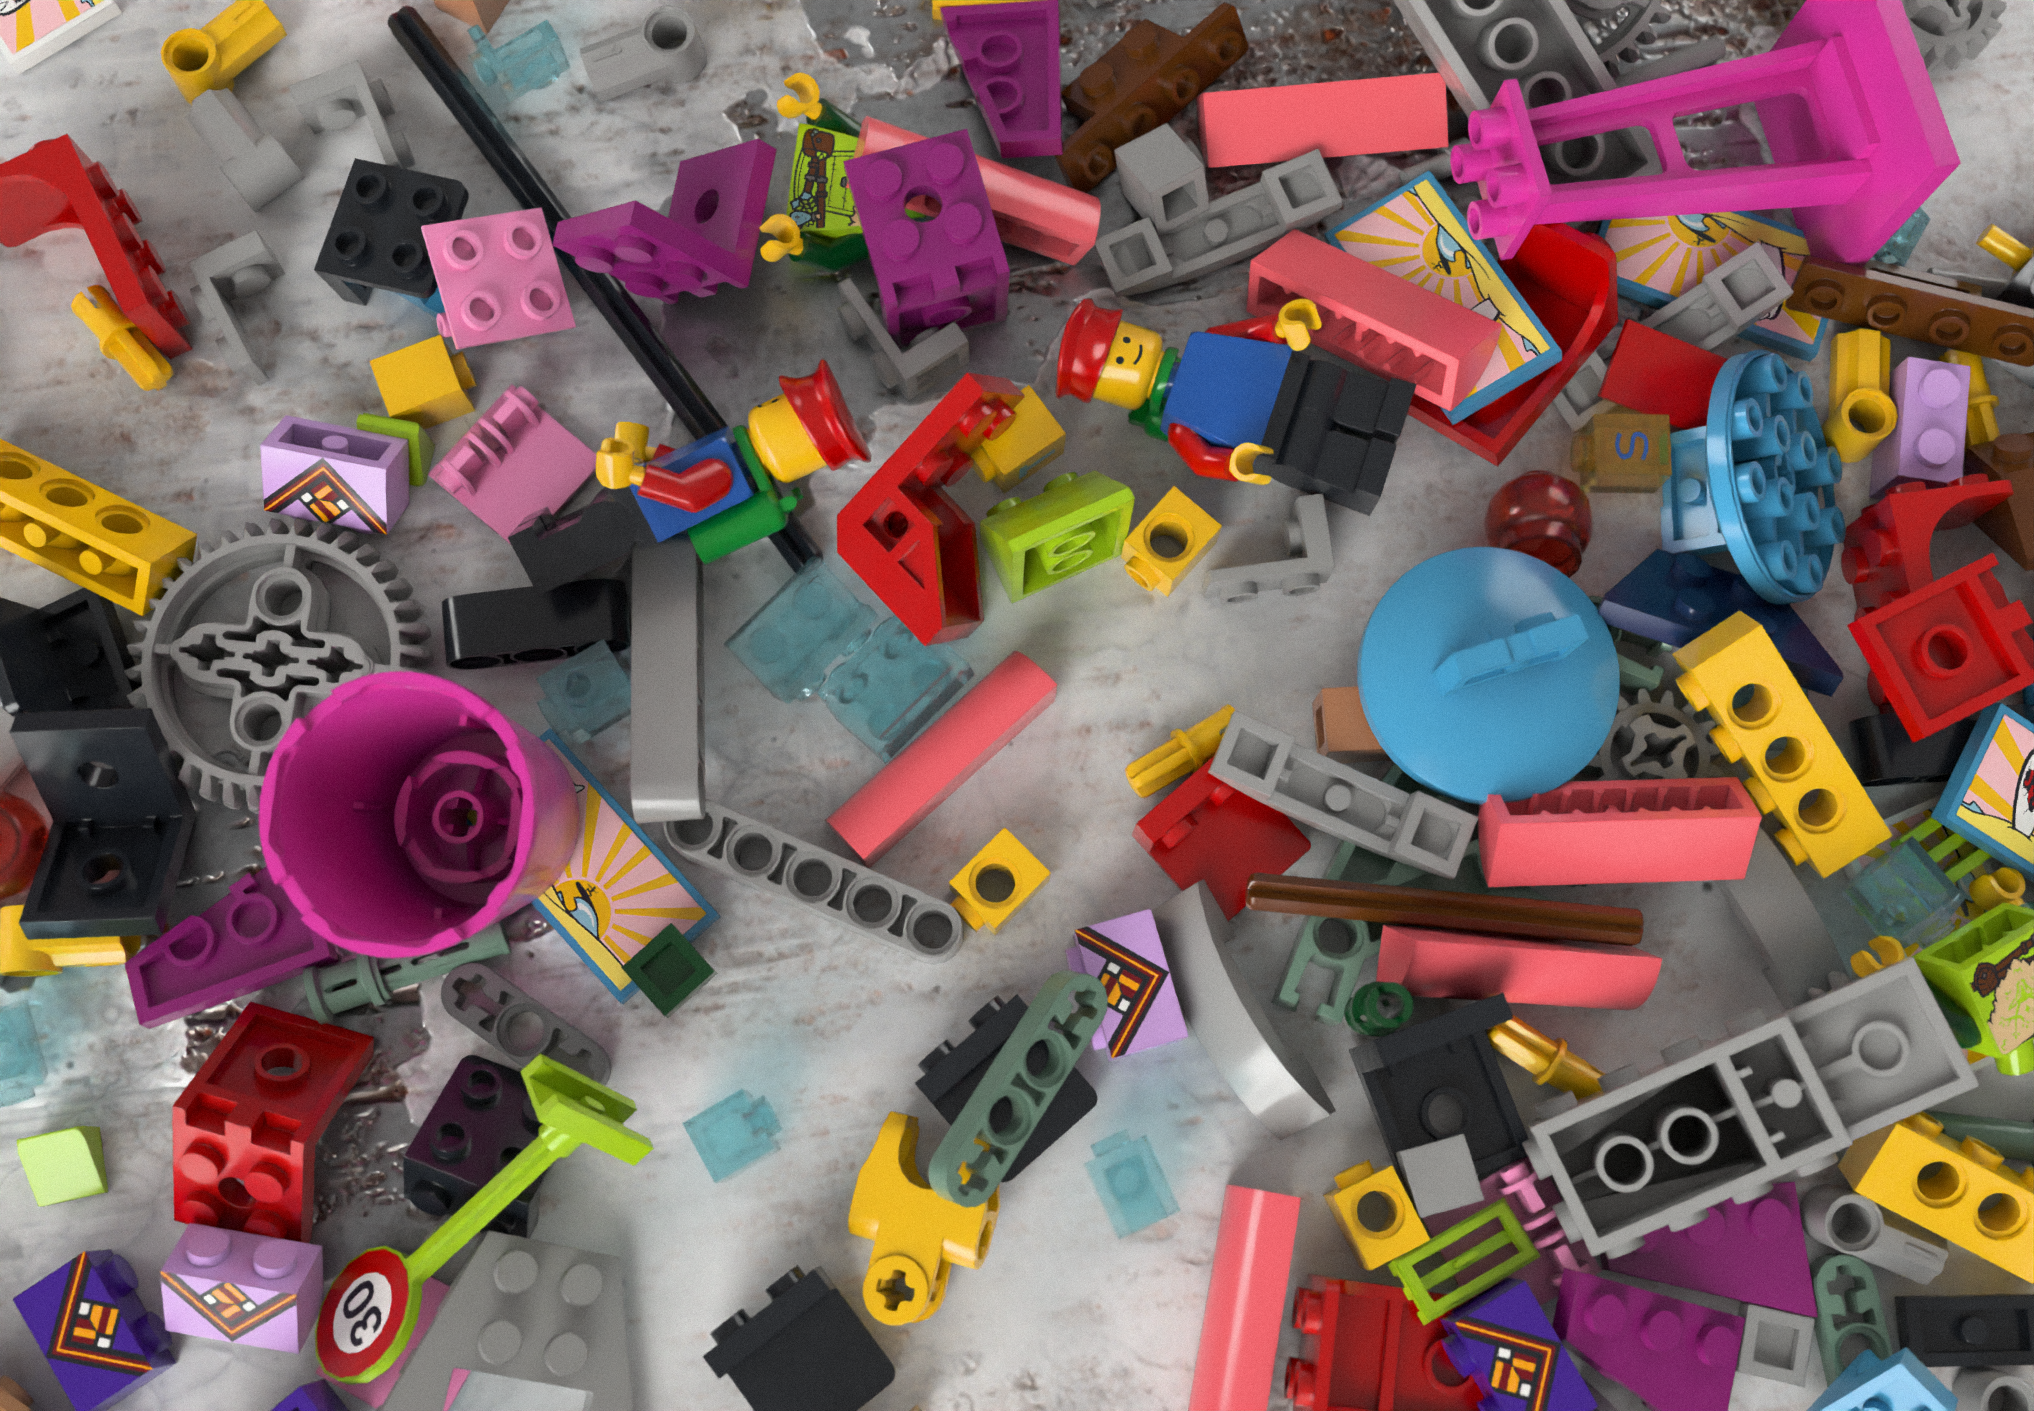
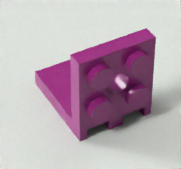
(701, 243)
(935, 267)

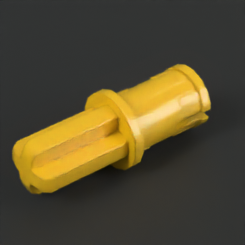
(122, 339)
(1981, 420)
(1179, 755)
(1545, 1058)

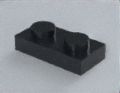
(1967, 1329)

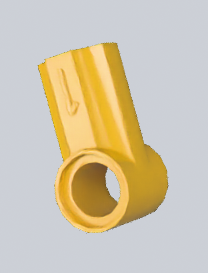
(220, 48)
(1859, 392)
(49, 956)

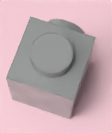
(1163, 178)

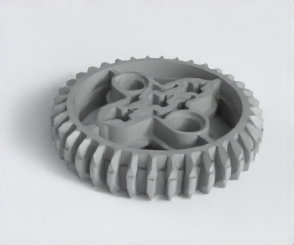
(265, 642)

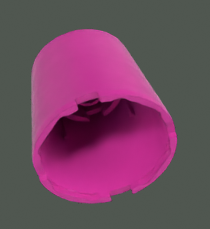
(374, 809)

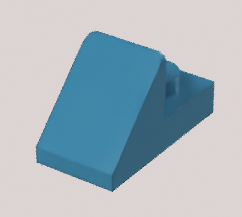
(1886, 1385)

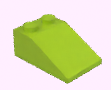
(1057, 532)

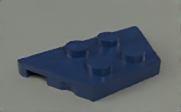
(1684, 597)

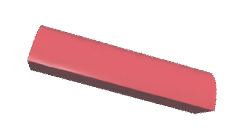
(1326, 116)
(1025, 207)
(1376, 317)
(943, 758)
(1620, 833)
(1521, 967)
(1244, 1301)

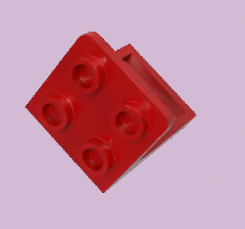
(62, 189)
(1574, 294)
(1891, 543)
(1370, 1352)

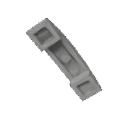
(1231, 230)
(1705, 316)
(1341, 799)
(1782, 925)
(1229, 1018)

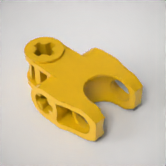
(913, 1227)

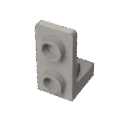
(342, 96)
(224, 274)
(929, 355)
(1305, 536)

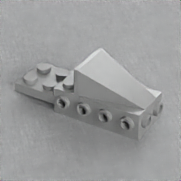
(1744, 1108)

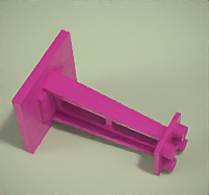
(1839, 105)

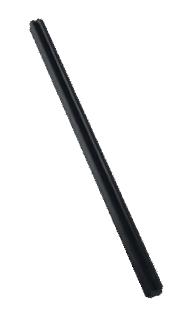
(602, 288)

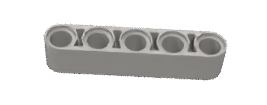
(667, 682)
(839, 903)

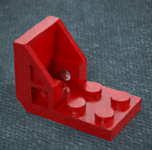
(909, 533)

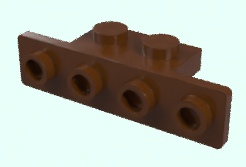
(1143, 87)
(1915, 307)

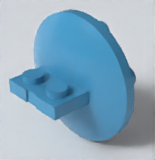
(1755, 481)
(1488, 675)

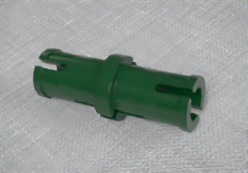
(1387, 1016)

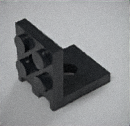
(102, 822)
(1447, 1058)

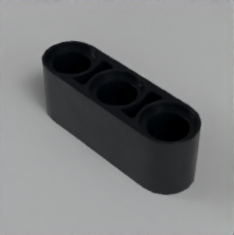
(528, 628)
(1889, 757)

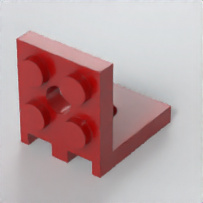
(1985, 642)
(261, 1125)

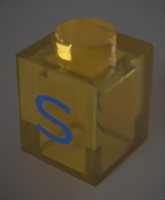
(1622, 453)

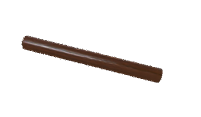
(1444, 909)

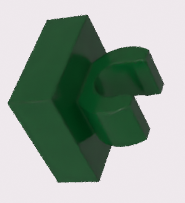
(669, 970)

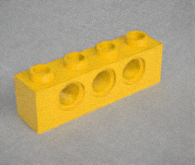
(87, 531)
(1843, 818)
(1887, 1168)

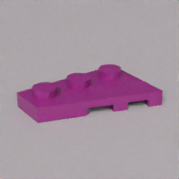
(1013, 71)
(225, 953)
(1738, 1252)
(1650, 1343)

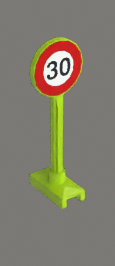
(379, 1292)

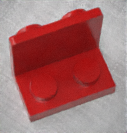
(1218, 837)

